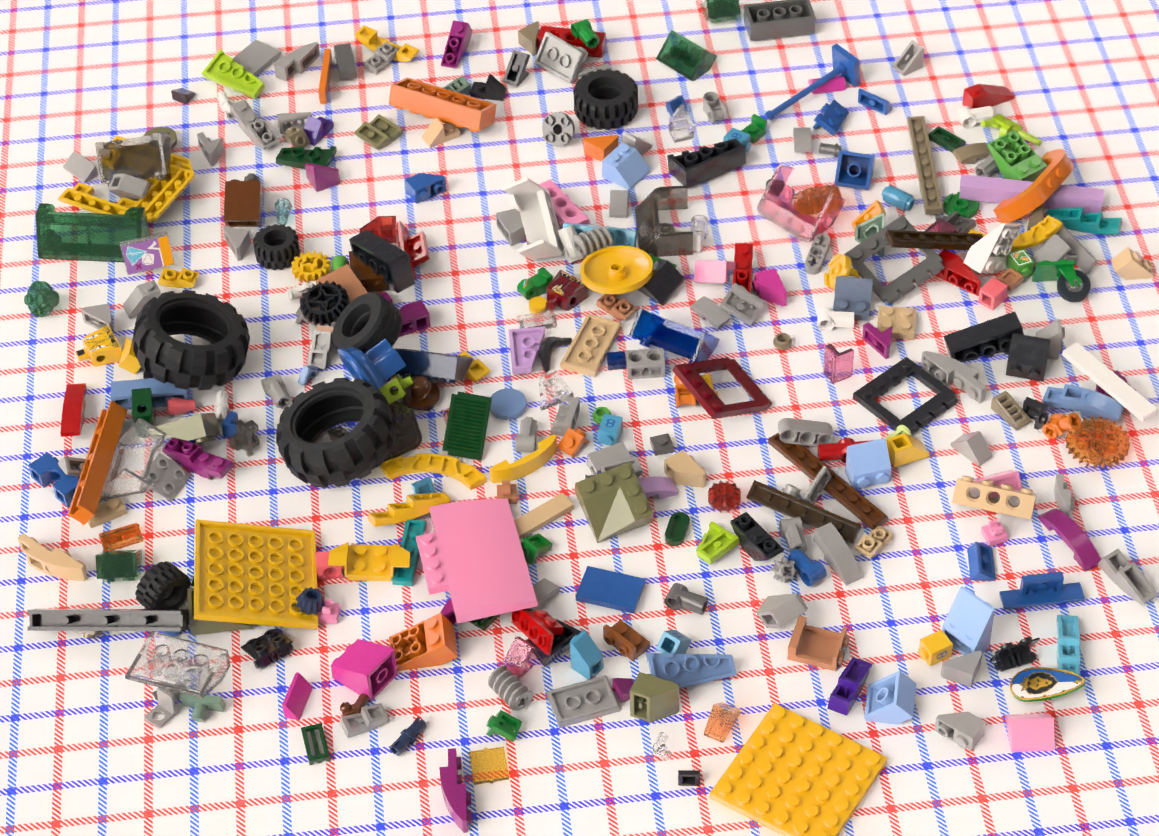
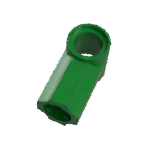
(584, 31)

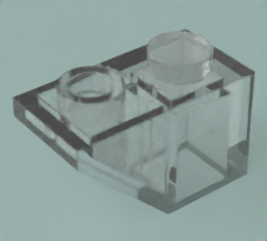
(681, 126)

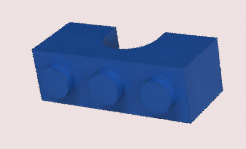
(47, 471)

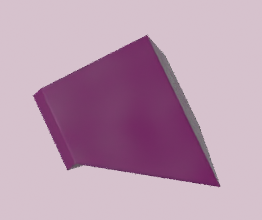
(322, 176)

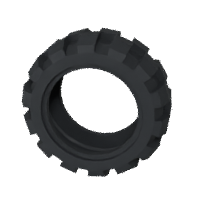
(186, 363)
(348, 456)

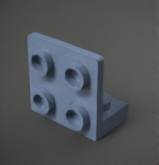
(853, 296)

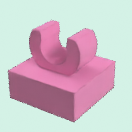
(994, 533)
(329, 613)

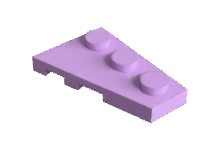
(525, 348)

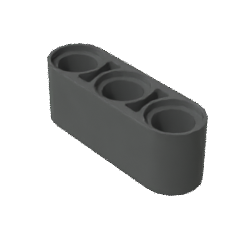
(345, 61)

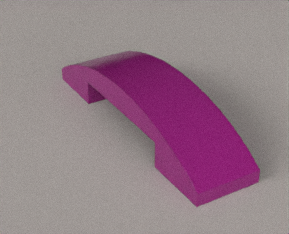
(1076, 539)

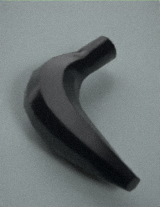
(547, 347)

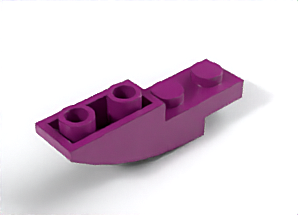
(196, 460)
(455, 792)

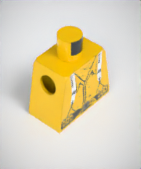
(100, 348)

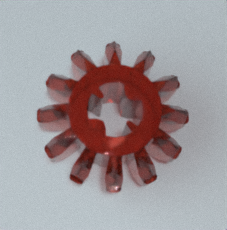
(724, 496)

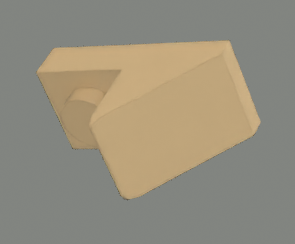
(439, 133)

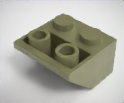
(653, 698)

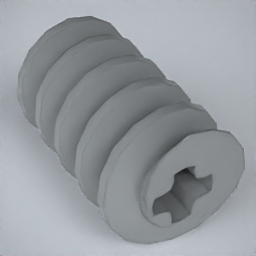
(591, 239)
(509, 688)

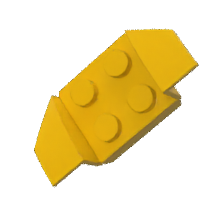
(369, 561)

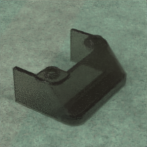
(658, 237)

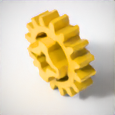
(310, 266)

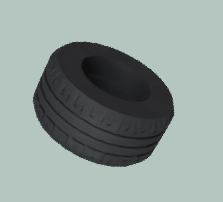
(367, 323)

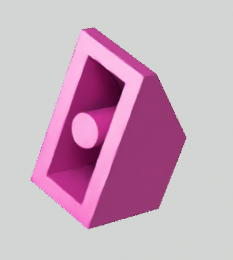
(770, 287)

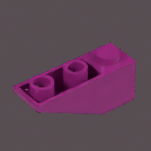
(456, 44)

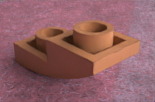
(615, 307)

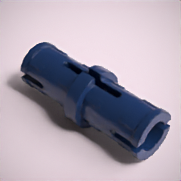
(408, 736)

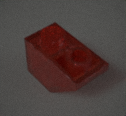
(384, 227)

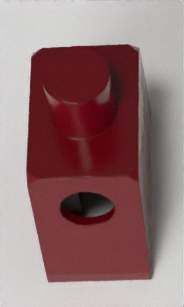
(565, 292)

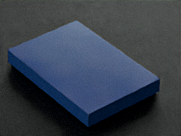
(610, 589)

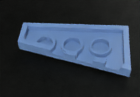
(690, 668)

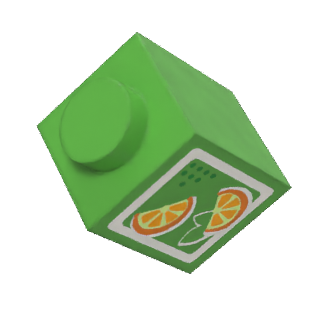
(1020, 262)

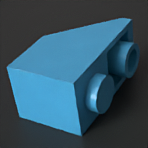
(585, 656)

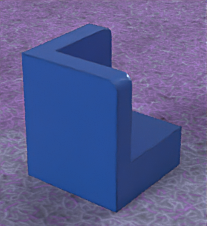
(229, 424)

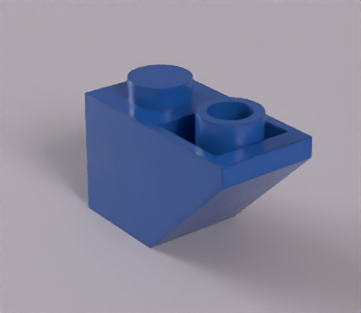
(424, 186)

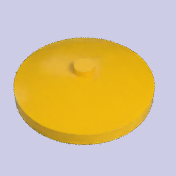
(616, 269)

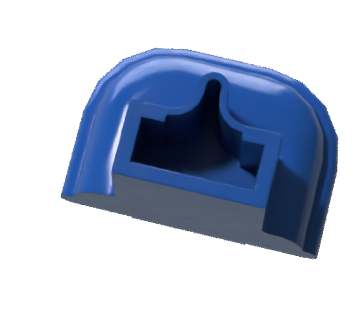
(374, 365)

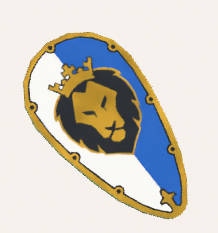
(1044, 684)

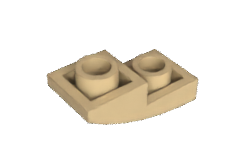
(875, 542)

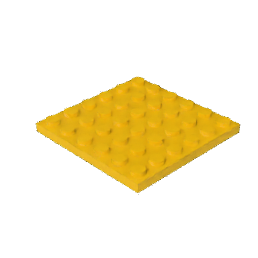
(253, 573)
(798, 776)

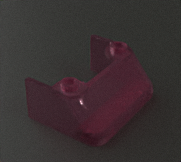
(777, 208)

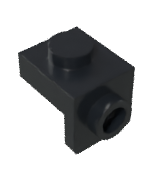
(1036, 411)

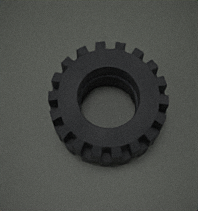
(276, 246)
(163, 587)

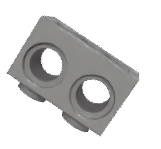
(645, 363)

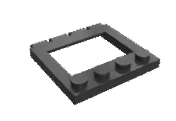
(903, 283)

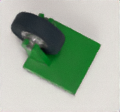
(1071, 283)

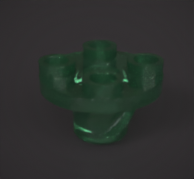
(41, 299)

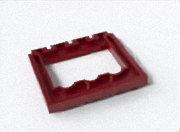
(708, 399)

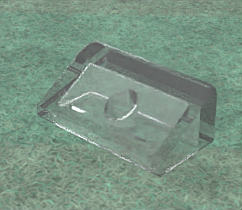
(538, 319)

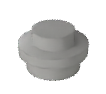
(792, 490)

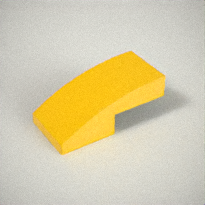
(477, 368)

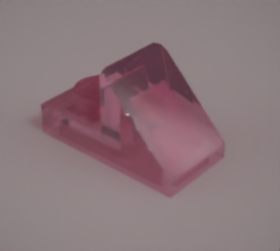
(518, 657)

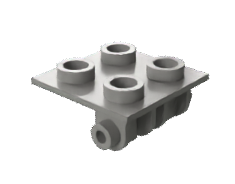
(167, 477)

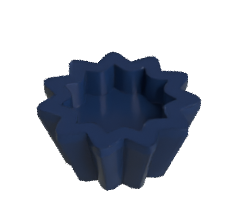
(310, 601)

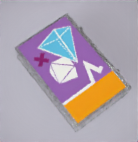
(147, 253)

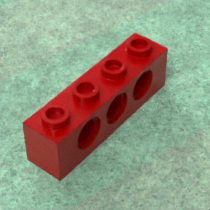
(566, 35)

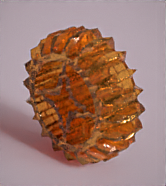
(814, 198)

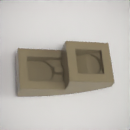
(969, 153)

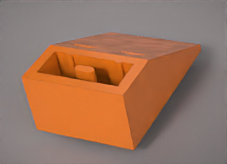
(425, 644)

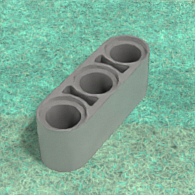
(805, 432)

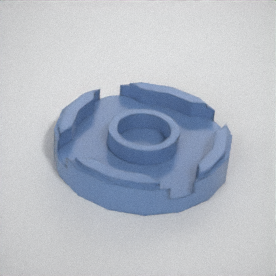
(508, 403)

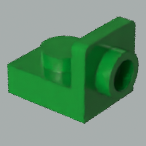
(756, 128)
(533, 546)
(504, 725)

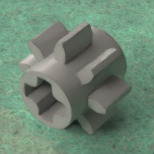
(784, 569)

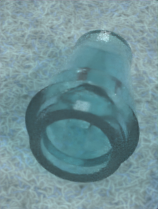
(283, 208)

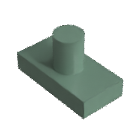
(201, 705)

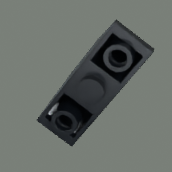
(754, 538)

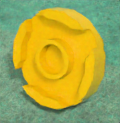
(839, 266)

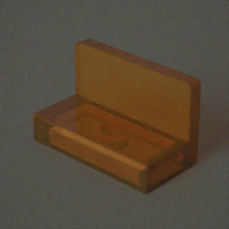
(121, 537)

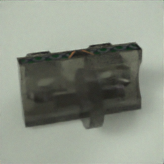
(245, 437)

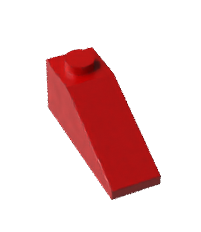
(986, 95)

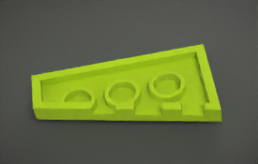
(228, 73)

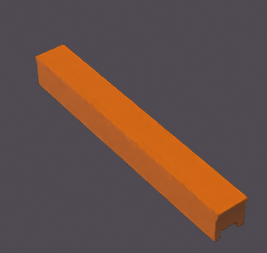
(97, 463)

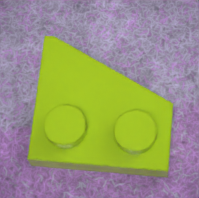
(716, 543)

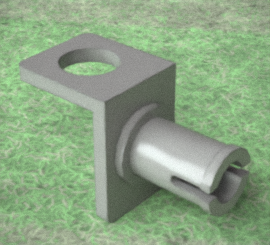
(165, 706)

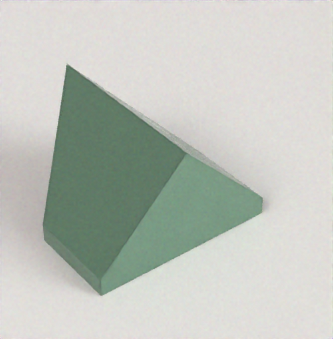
(869, 228)

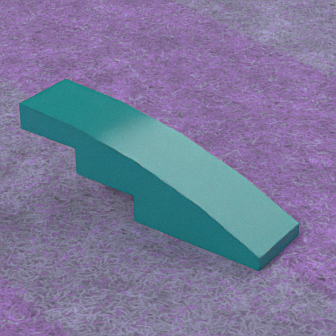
(1094, 223)

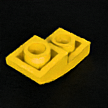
(183, 279)

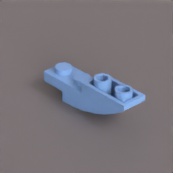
(1084, 400)

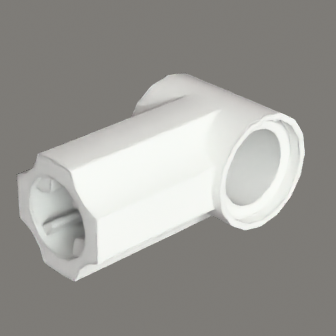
(969, 117)
(566, 237)
(828, 319)

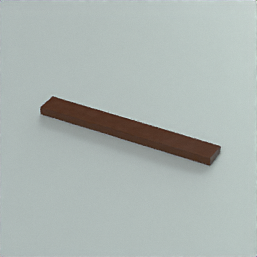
(836, 486)

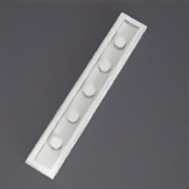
(1109, 382)

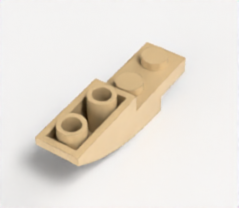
(54, 562)

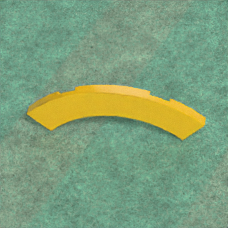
(1036, 234)
(434, 463)

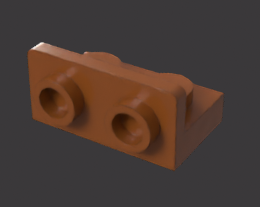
(625, 640)

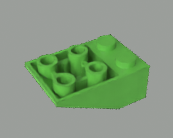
(1016, 158)

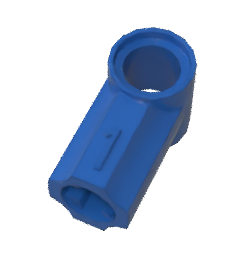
(809, 571)

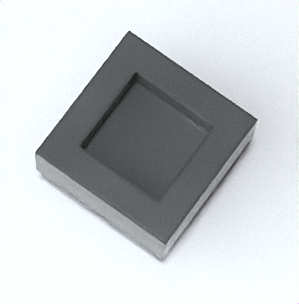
(661, 444)

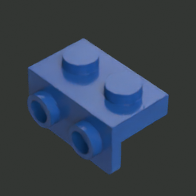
(831, 117)

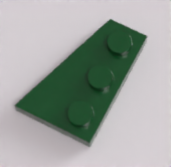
(298, 156)

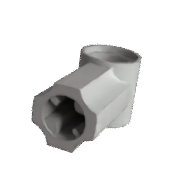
(986, 167)
(276, 389)
(526, 439)
(793, 533)

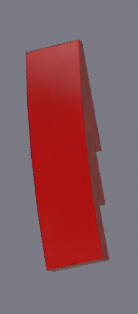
(73, 410)

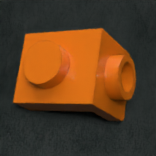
(572, 441)

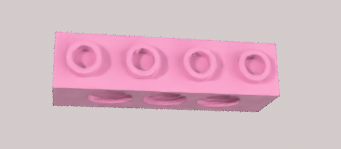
(564, 208)

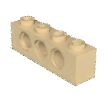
(963, 497)

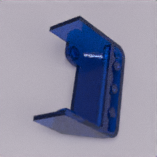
(672, 336)

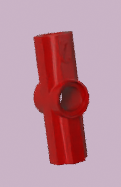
(836, 451)

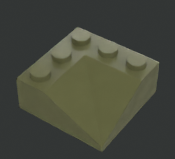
(613, 502)

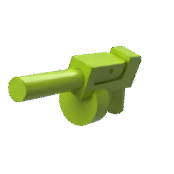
(1006, 126)

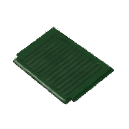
(467, 425)

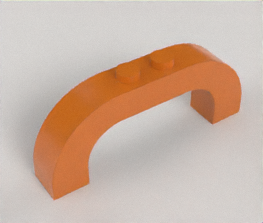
(1040, 190)

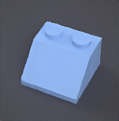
(624, 166)
(868, 463)
(890, 699)

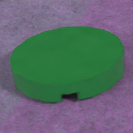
(964, 207)

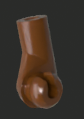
(355, 708)

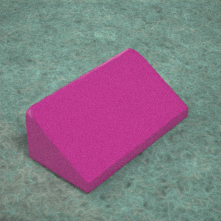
(835, 84)
(296, 697)

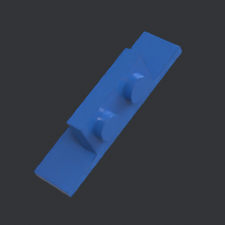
(1041, 590)

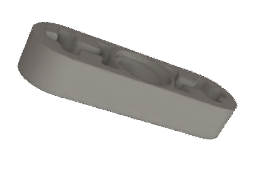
(819, 259)

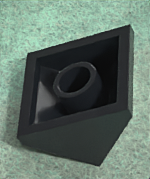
(664, 282)
(560, 644)

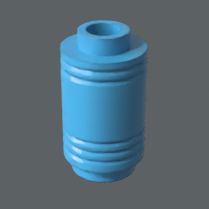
(898, 198)

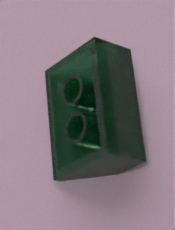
(685, 56)

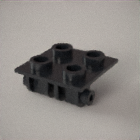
(262, 647)
(1011, 654)

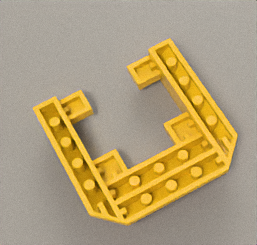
(156, 201)

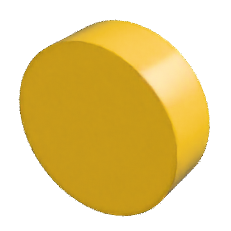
(537, 304)

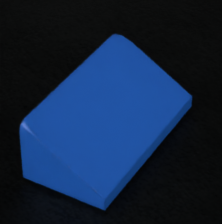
(874, 102)
(981, 562)

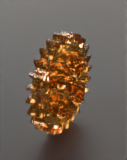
(1098, 442)

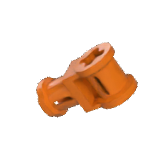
(682, 394)
(1060, 423)

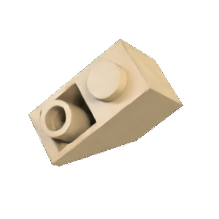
(1131, 265)
(685, 470)

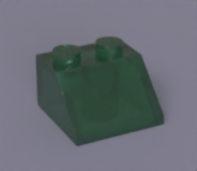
(720, 9)
(118, 564)

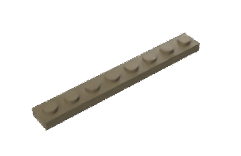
(924, 165)

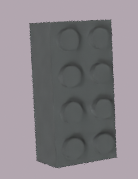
(779, 19)

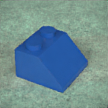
(854, 170)

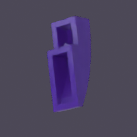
(849, 686)

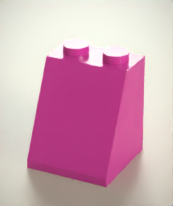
(365, 667)

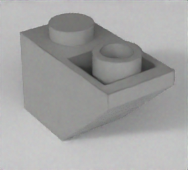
(128, 186)
(1054, 332)
(781, 609)
(961, 728)

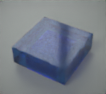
(616, 360)

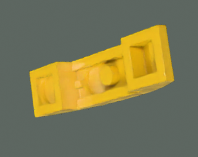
(370, 38)
(526, 465)

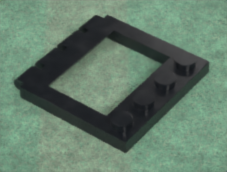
(892, 377)

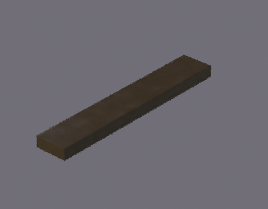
(931, 240)
(795, 507)

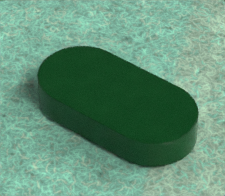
(677, 529)

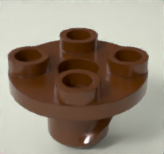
(421, 394)

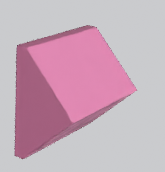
(1030, 732)

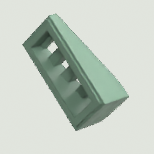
(459, 85)

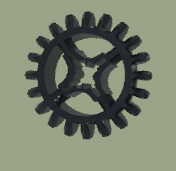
(313, 303)

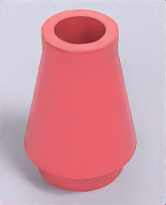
(178, 406)

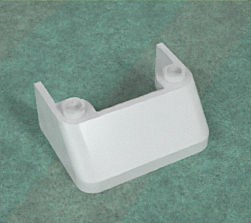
(537, 219)

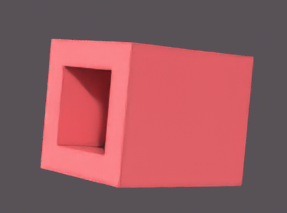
(992, 293)

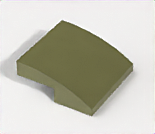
(379, 132)

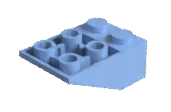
(969, 622)

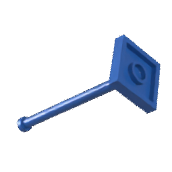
(843, 64)

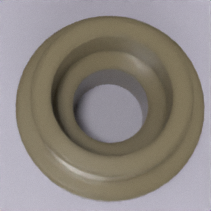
(782, 341)

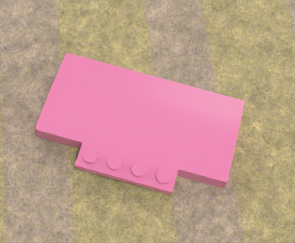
(476, 559)

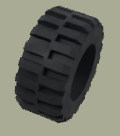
(610, 85)

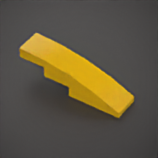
(415, 506)

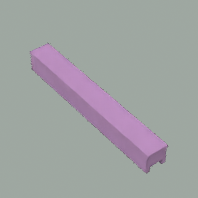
(998, 189)

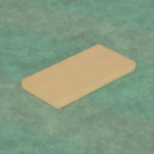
(590, 345)

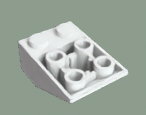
(990, 251)

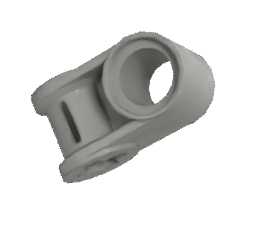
(714, 107)

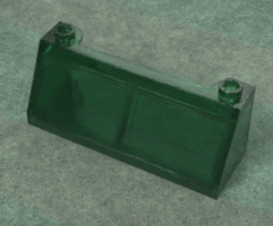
(86, 234)

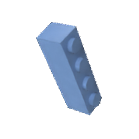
(122, 391)

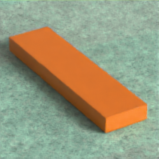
(325, 76)

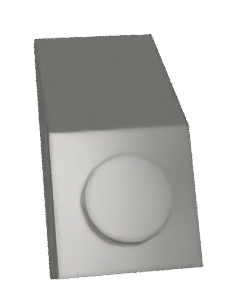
(139, 297)

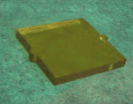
(488, 765)

